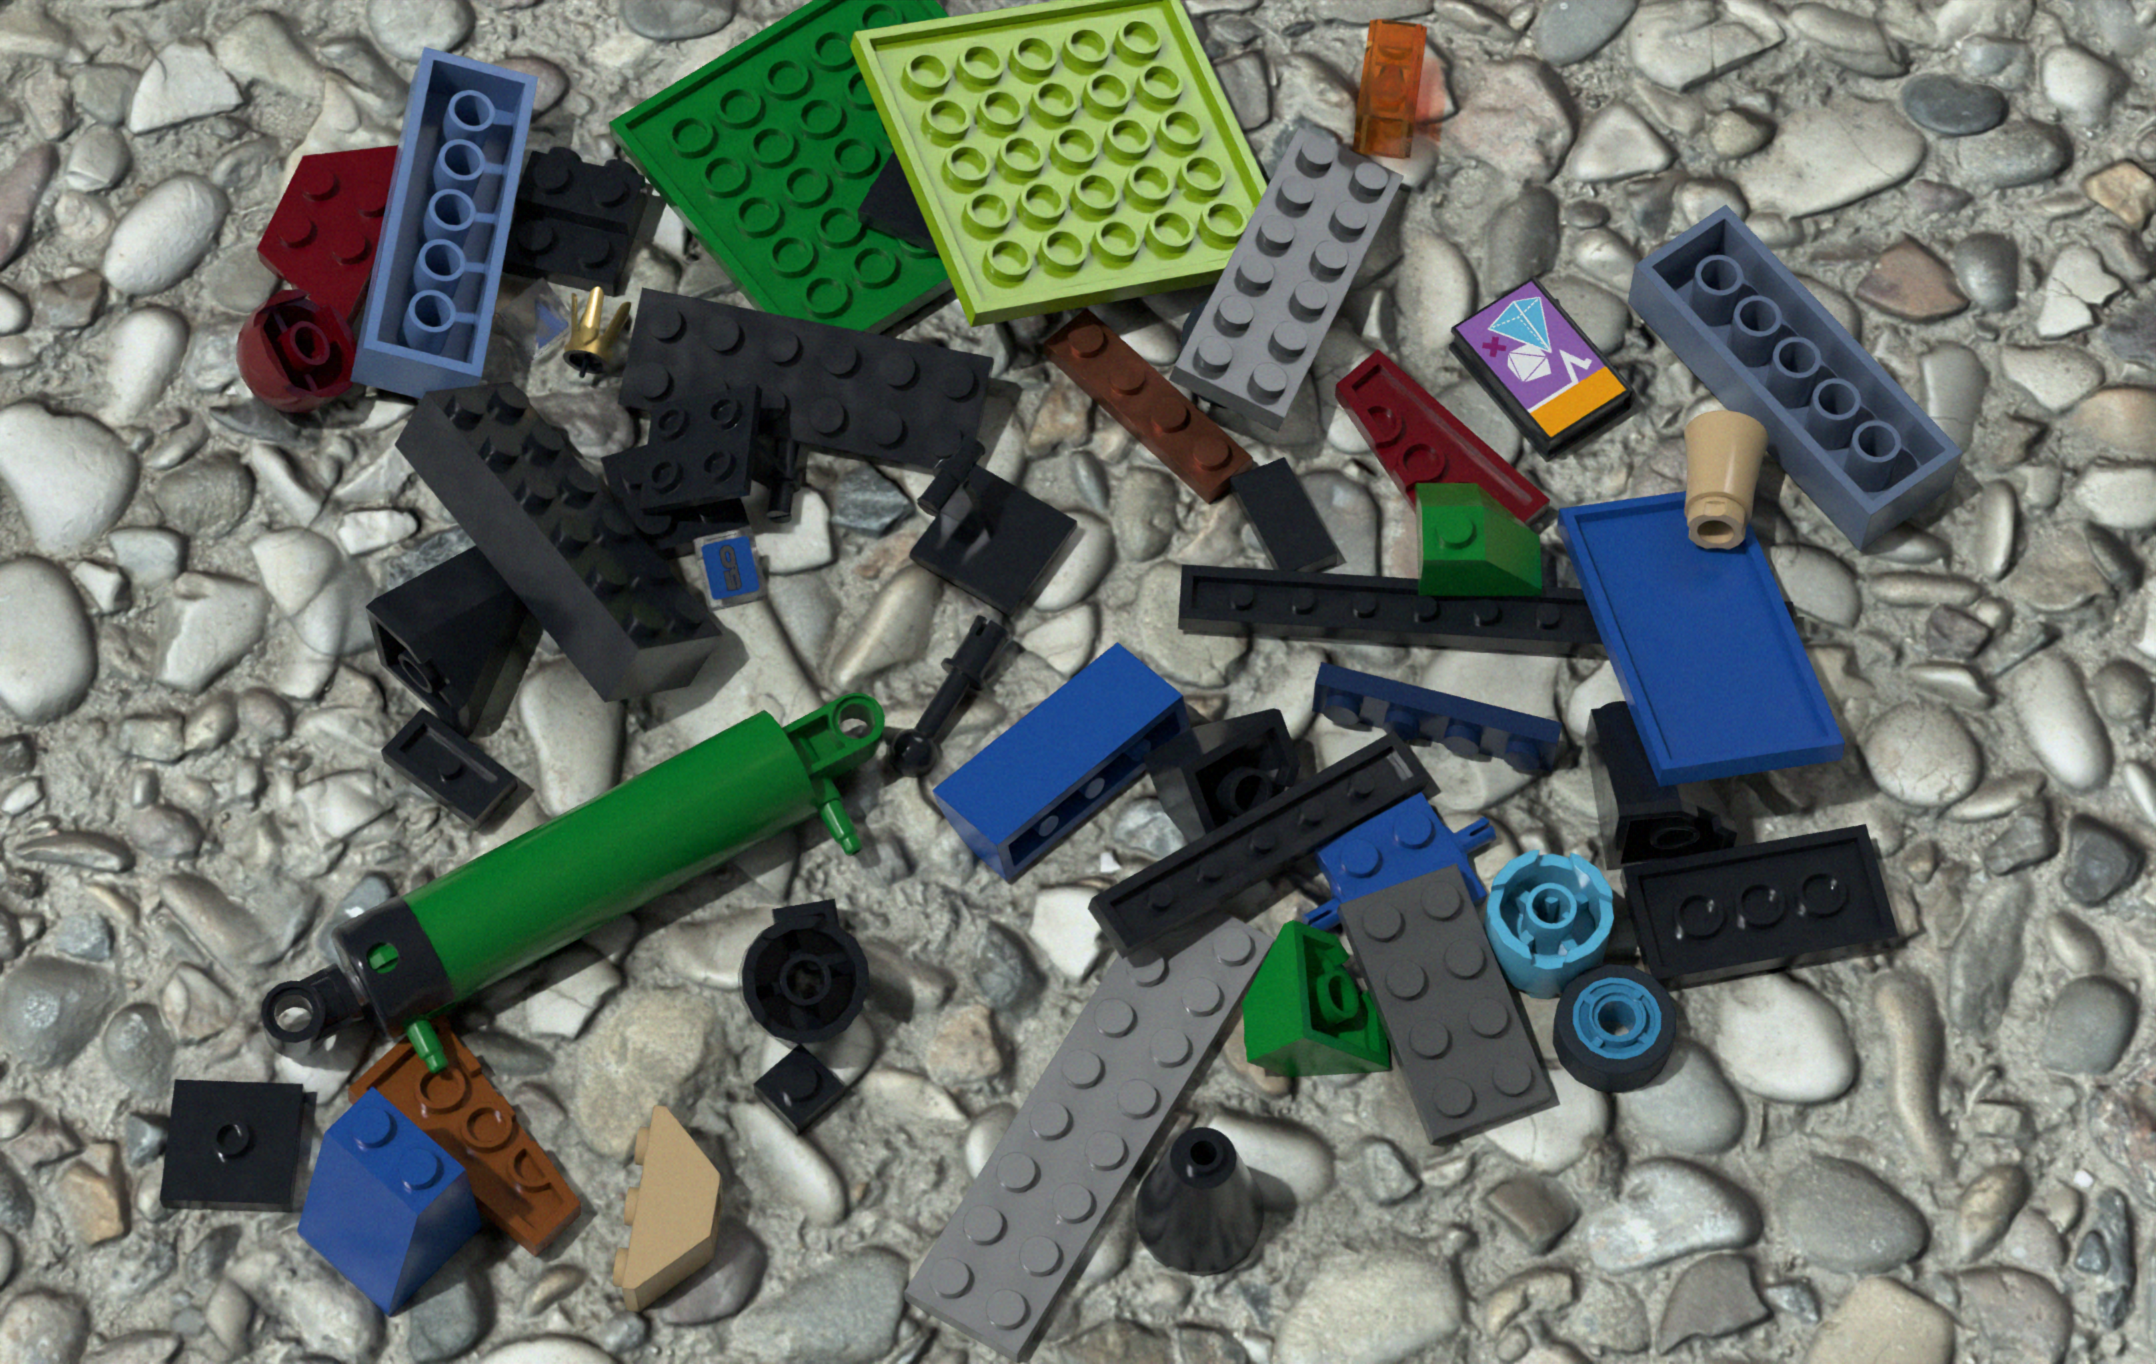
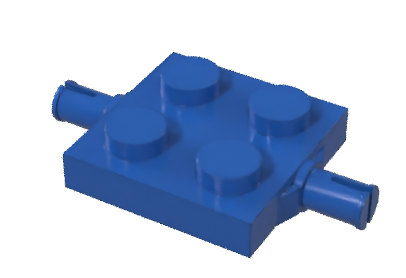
(1394, 849)

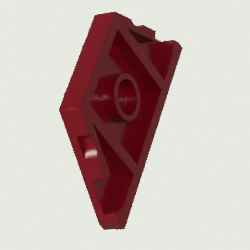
(331, 226)

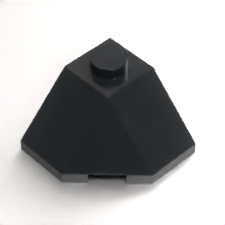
(1222, 770)

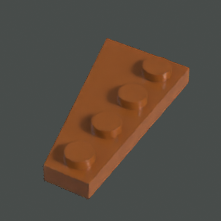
(479, 1129)

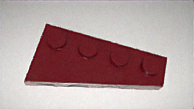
(1425, 441)

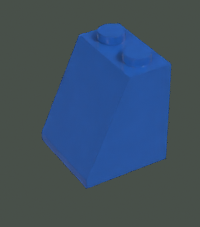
(386, 1203)

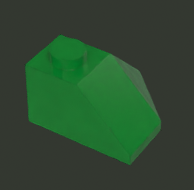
(1473, 544)
(1308, 1011)

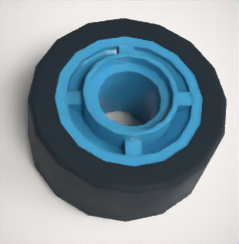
(1610, 1060)

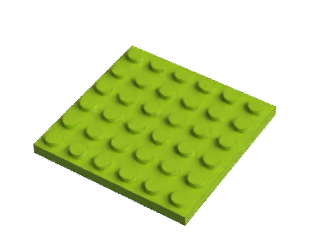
(1064, 151)

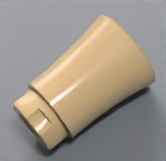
(1722, 476)

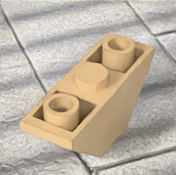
(671, 1213)

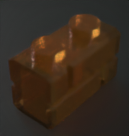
(1389, 88)

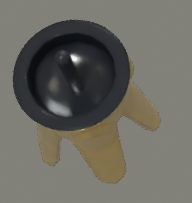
(587, 348)

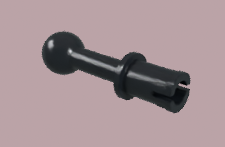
(914, 749)

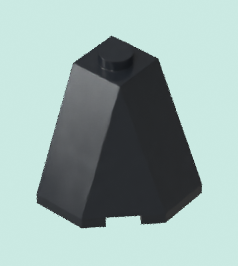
(449, 635)
(1635, 814)

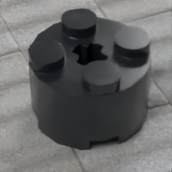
(819, 947)

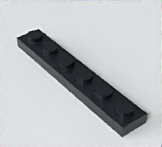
(1257, 844)

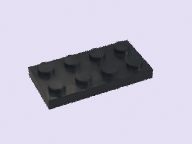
(1759, 906)

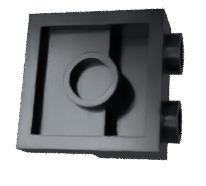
(575, 220)

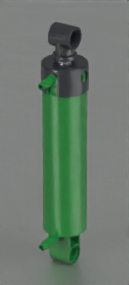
(577, 875)

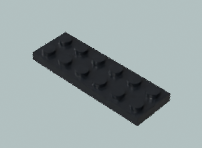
(816, 378)

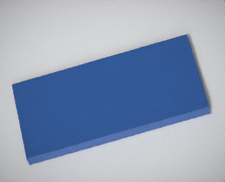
(1698, 644)

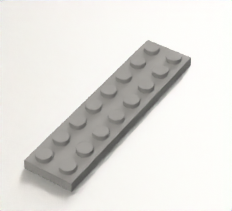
(1085, 1131)

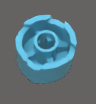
(1548, 921)

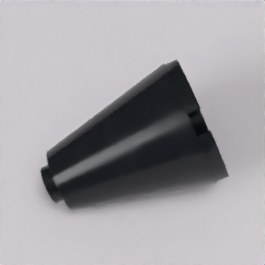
(1200, 1205)

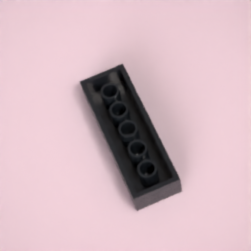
(558, 540)

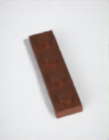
(1147, 405)

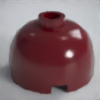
(295, 352)

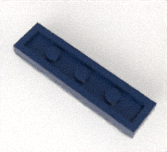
(1435, 716)

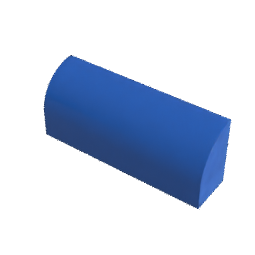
(1061, 760)

